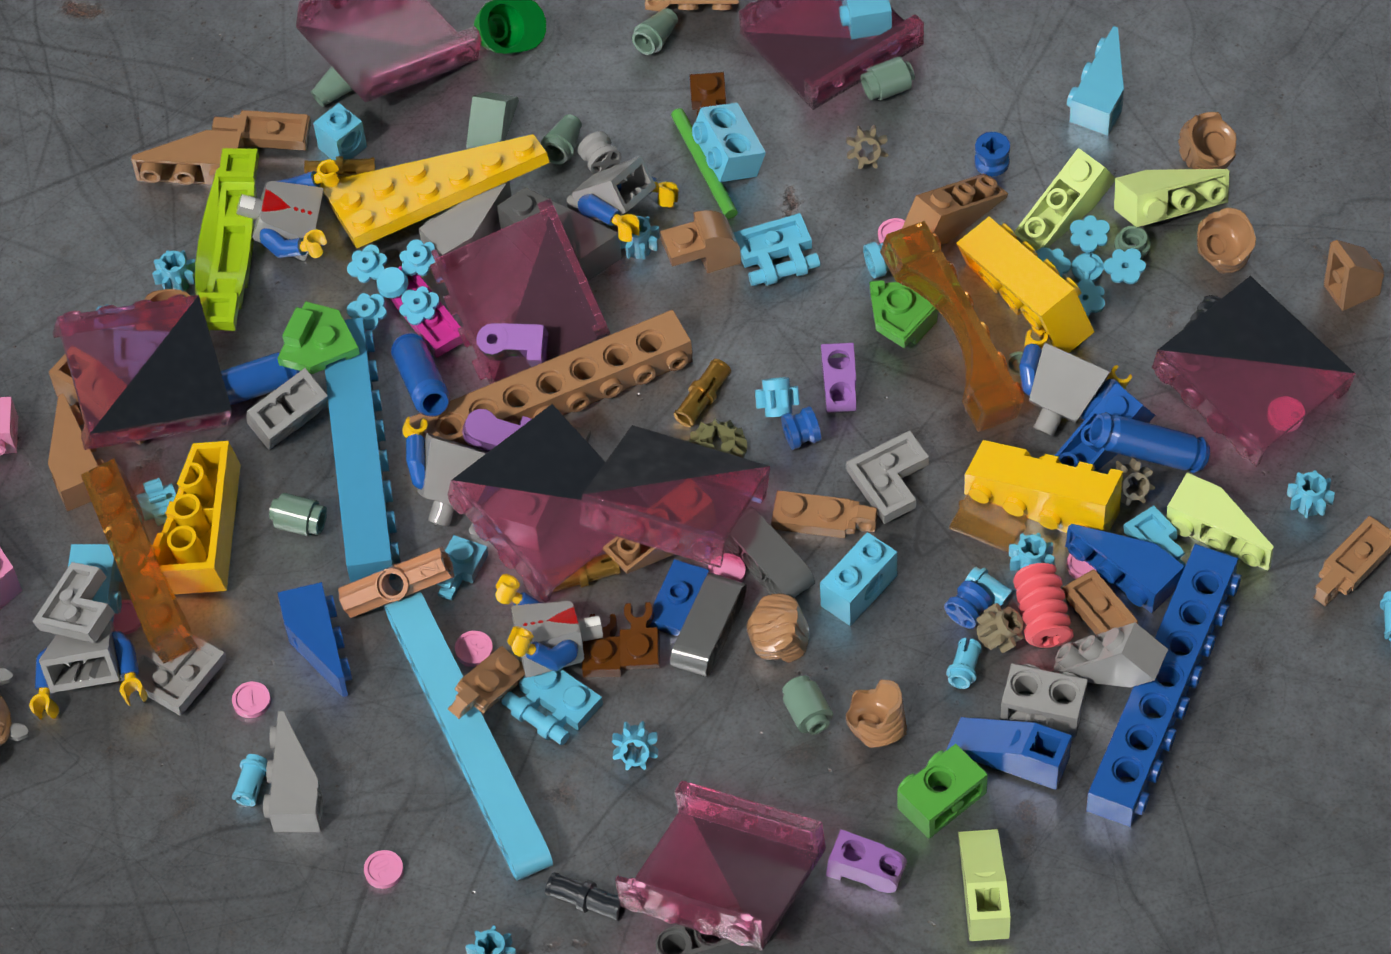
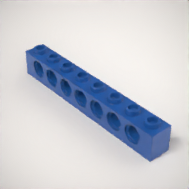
(1123, 800)

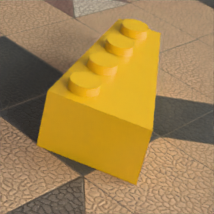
(1027, 283)
(1044, 488)
(200, 521)

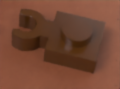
(707, 90)
(639, 644)
(603, 654)

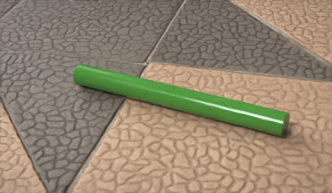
(716, 187)

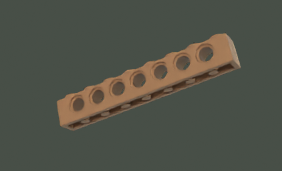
(565, 375)

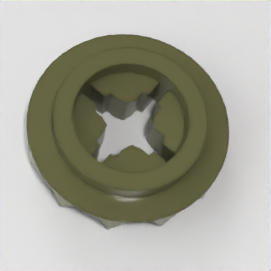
(731, 437)

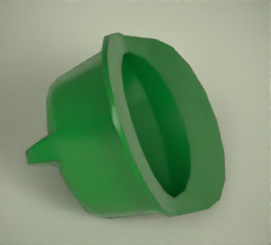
(510, 25)

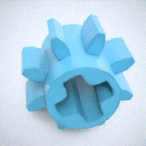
(644, 243)
(174, 271)
(777, 396)
(1310, 494)
(156, 500)
(1029, 551)
(629, 753)
(491, 940)

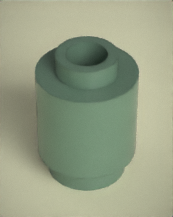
(887, 78)
(298, 514)
(807, 705)

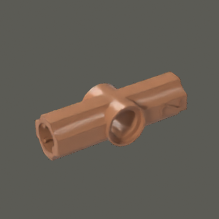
(376, 590)

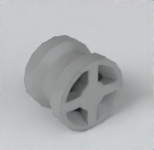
(598, 152)

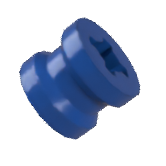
(998, 159)
(801, 428)
(968, 604)

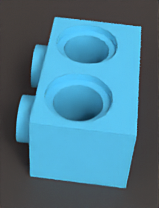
(728, 142)

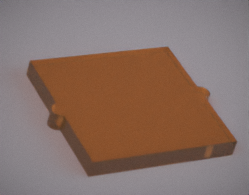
(988, 523)

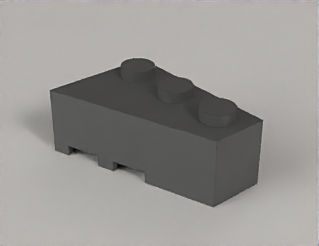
(592, 242)

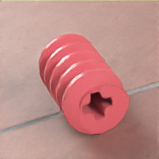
(1042, 606)

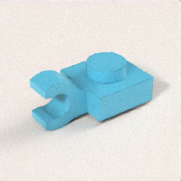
(1155, 528)
(466, 560)

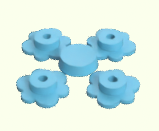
(1089, 267)
(392, 284)

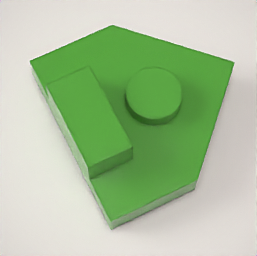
(901, 312)
(315, 339)

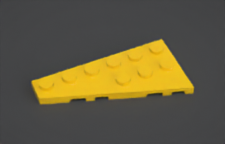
(401, 195)

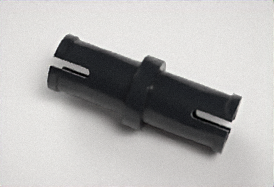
(585, 896)

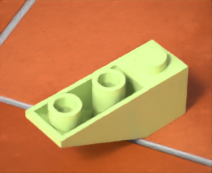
(1165, 194)
(1066, 199)
(1212, 517)
(984, 885)

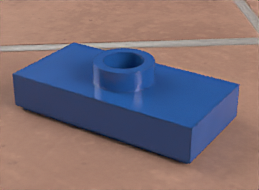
(677, 596)

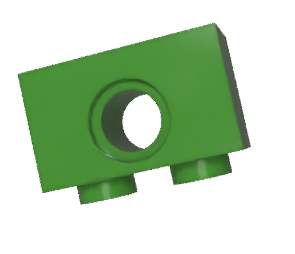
(933, 809)

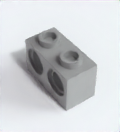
(287, 409)
(1042, 704)

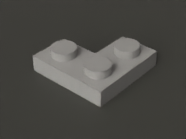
(881, 472)
(70, 605)
(178, 682)

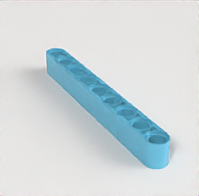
(469, 738)

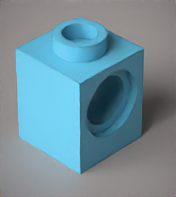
(340, 133)

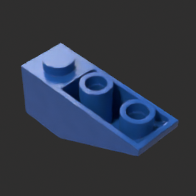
(1079, 447)
(1133, 565)
(310, 631)
(1015, 748)

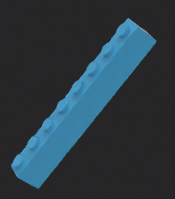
(360, 460)

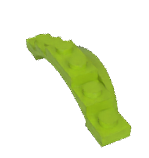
(226, 240)

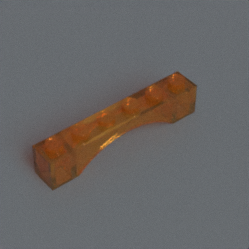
(919, 264)
(137, 562)

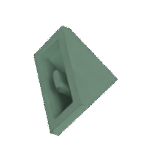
(490, 118)

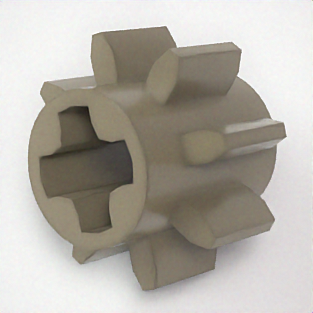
(861, 154)
(1139, 478)
(999, 628)

